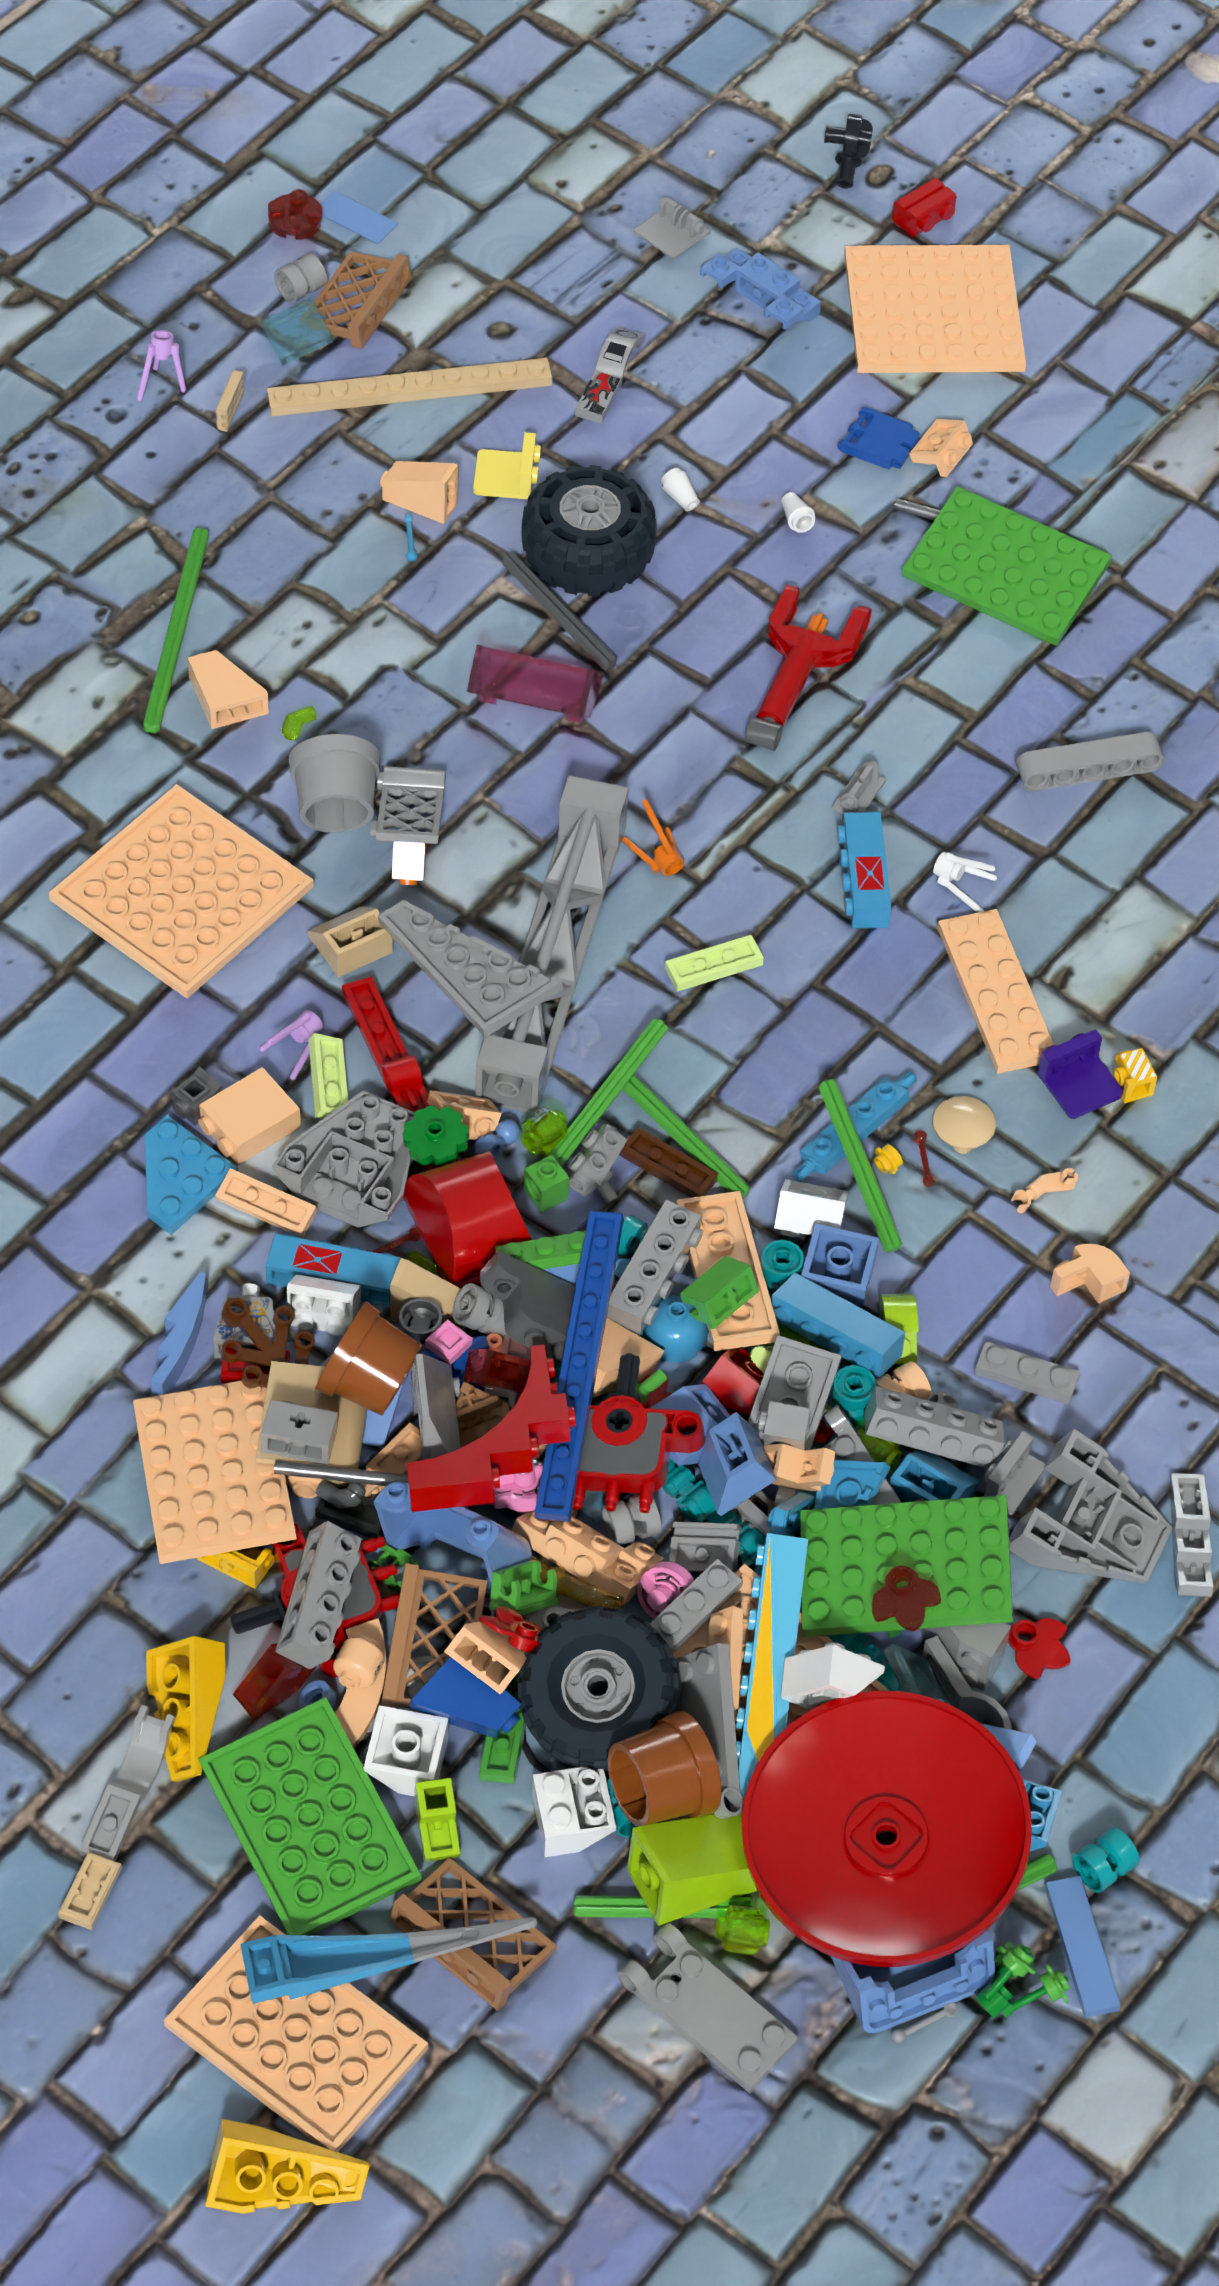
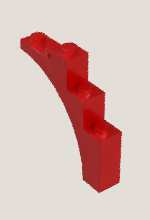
(474, 1470)

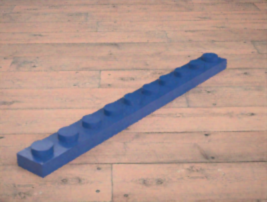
(581, 1362)

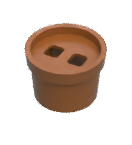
(369, 1361)
(665, 1772)

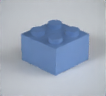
(841, 1262)

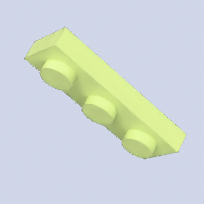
(714, 963)
(327, 1074)

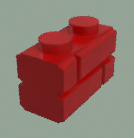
(924, 207)

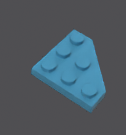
(179, 1174)

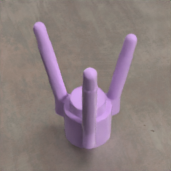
(161, 348)
(300, 1030)

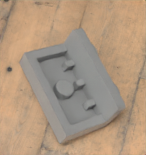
(1015, 1472)

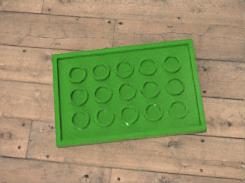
(1007, 565)
(948, 1541)
(309, 1820)

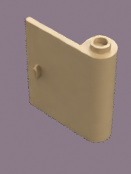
(297, 1385)

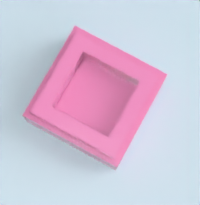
(448, 1342)

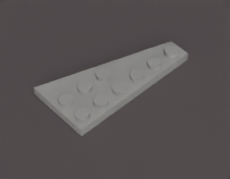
(469, 971)

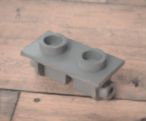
(860, 789)

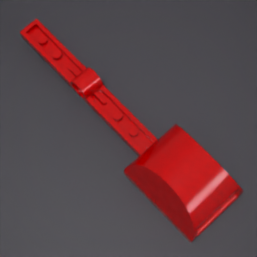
(455, 1206)

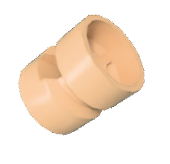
(907, 1380)

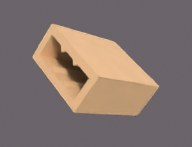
(249, 1116)

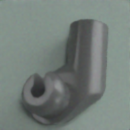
(341, 1498)

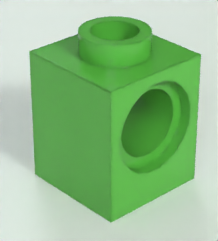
(546, 1183)

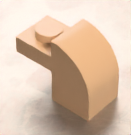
(1096, 1268)
(801, 1468)

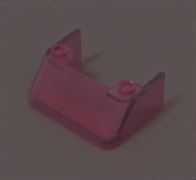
(534, 682)

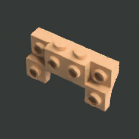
(588, 1553)

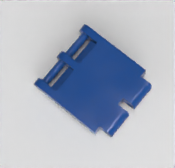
(881, 439)

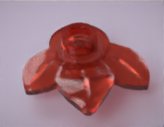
(905, 1603)

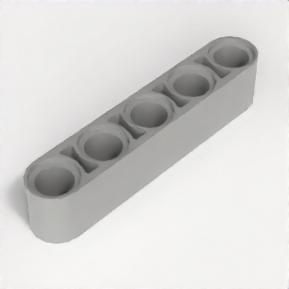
(1090, 761)

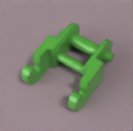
(399, 1556)

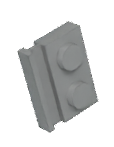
(700, 1544)

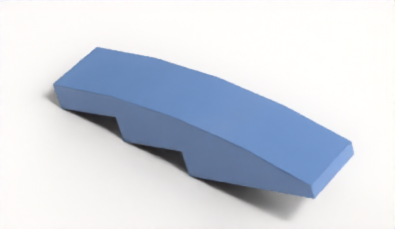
(181, 1330)

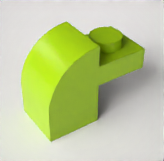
(902, 1313)
(436, 1819)

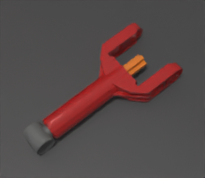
(802, 652)

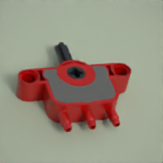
(639, 1453)
(359, 1607)

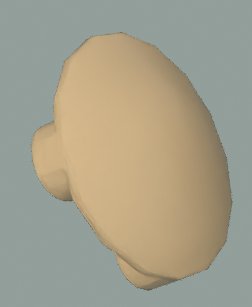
(964, 1123)

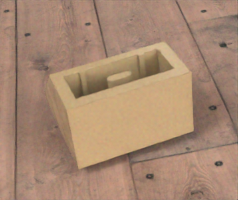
(352, 940)

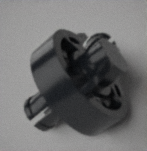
(856, 143)

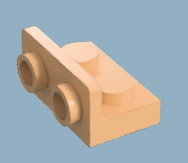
(943, 445)
(477, 1112)

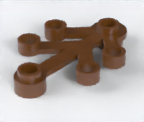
(268, 1350)

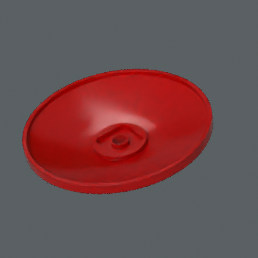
(896, 1768)

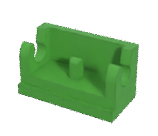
(720, 1291)
(522, 1588)

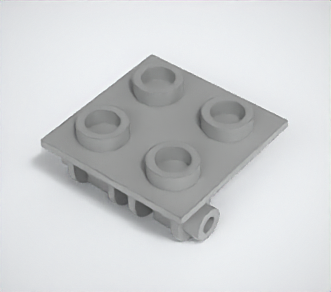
(672, 228)

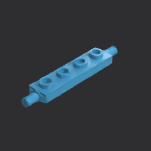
(867, 1116)

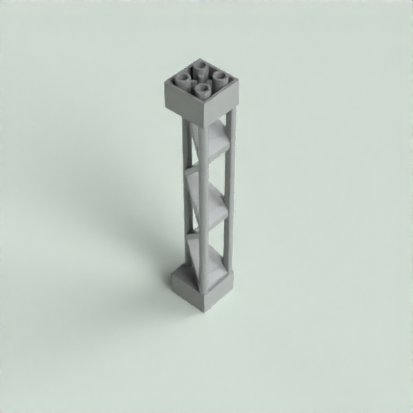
(591, 820)

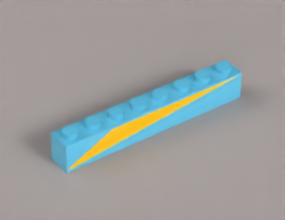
(774, 1639)

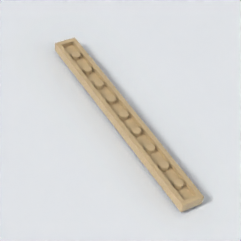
(409, 386)

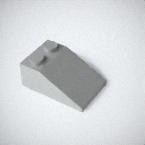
(974, 1649)

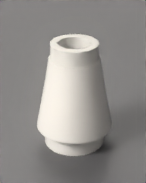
(680, 489)
(798, 513)

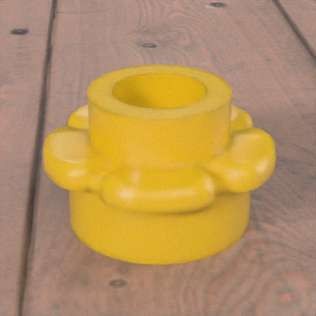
(887, 1159)

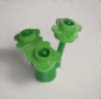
(1016, 1962)

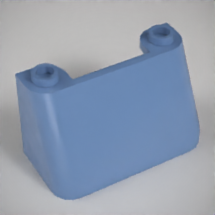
(454, 1526)
(899, 1994)

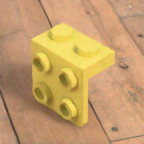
(508, 472)

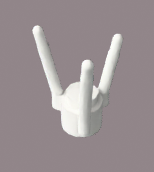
(952, 868)

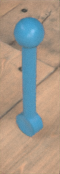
(411, 554)

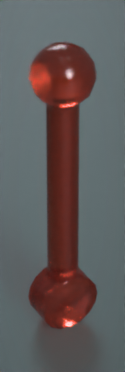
(920, 1138)
(413, 1235)

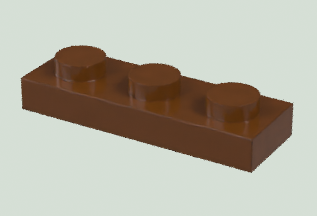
(668, 1164)

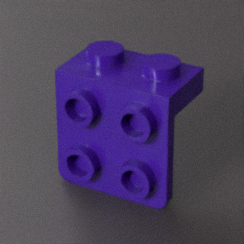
(1078, 1075)

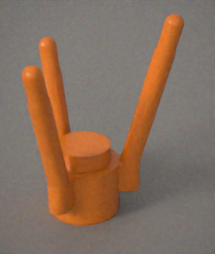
(667, 856)

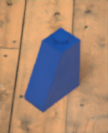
(467, 1701)

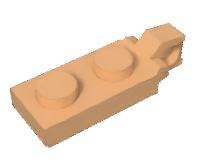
(393, 1457)

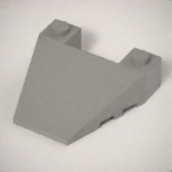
(434, 1401)
(1102, 1523)

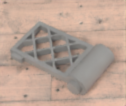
(411, 787)

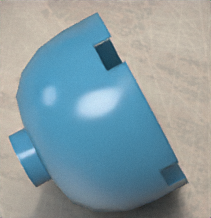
(676, 1331)

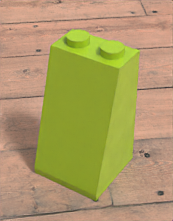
(688, 1865)

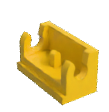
(244, 1565)

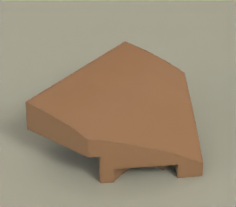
(478, 1413)

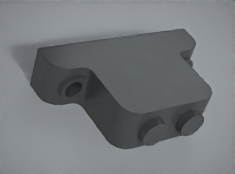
(533, 1302)

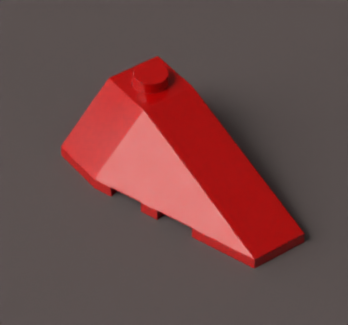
(737, 1382)

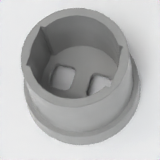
(335, 781)

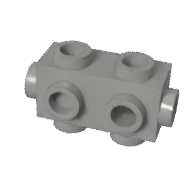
(592, 1165)

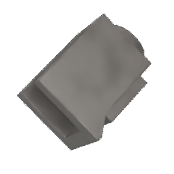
(182, 1097)

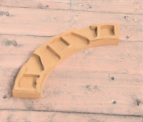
(362, 1704)

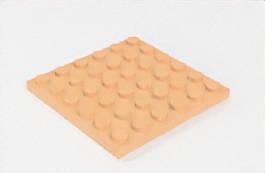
(934, 308)
(181, 890)

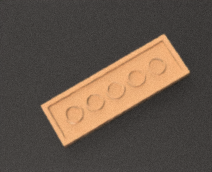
(996, 989)
(730, 1235)

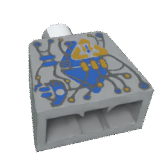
(260, 1311)

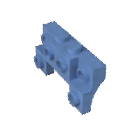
(765, 285)

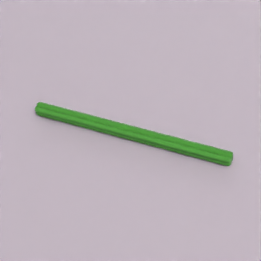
(175, 630)

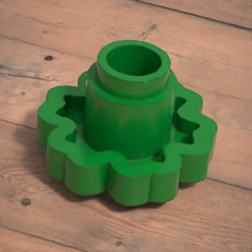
(435, 1136)

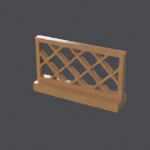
(375, 302)
(406, 1627)
(464, 1963)

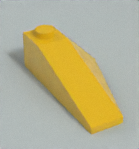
(188, 1685)
(270, 2169)

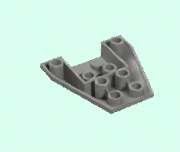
(351, 1161)

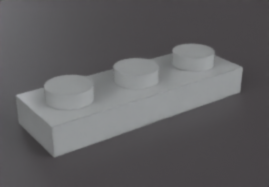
(1027, 1373)
(696, 1604)

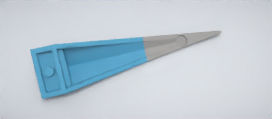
(315, 1963)

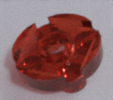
(299, 204)

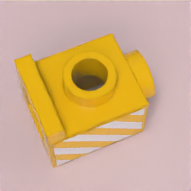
(1134, 1075)

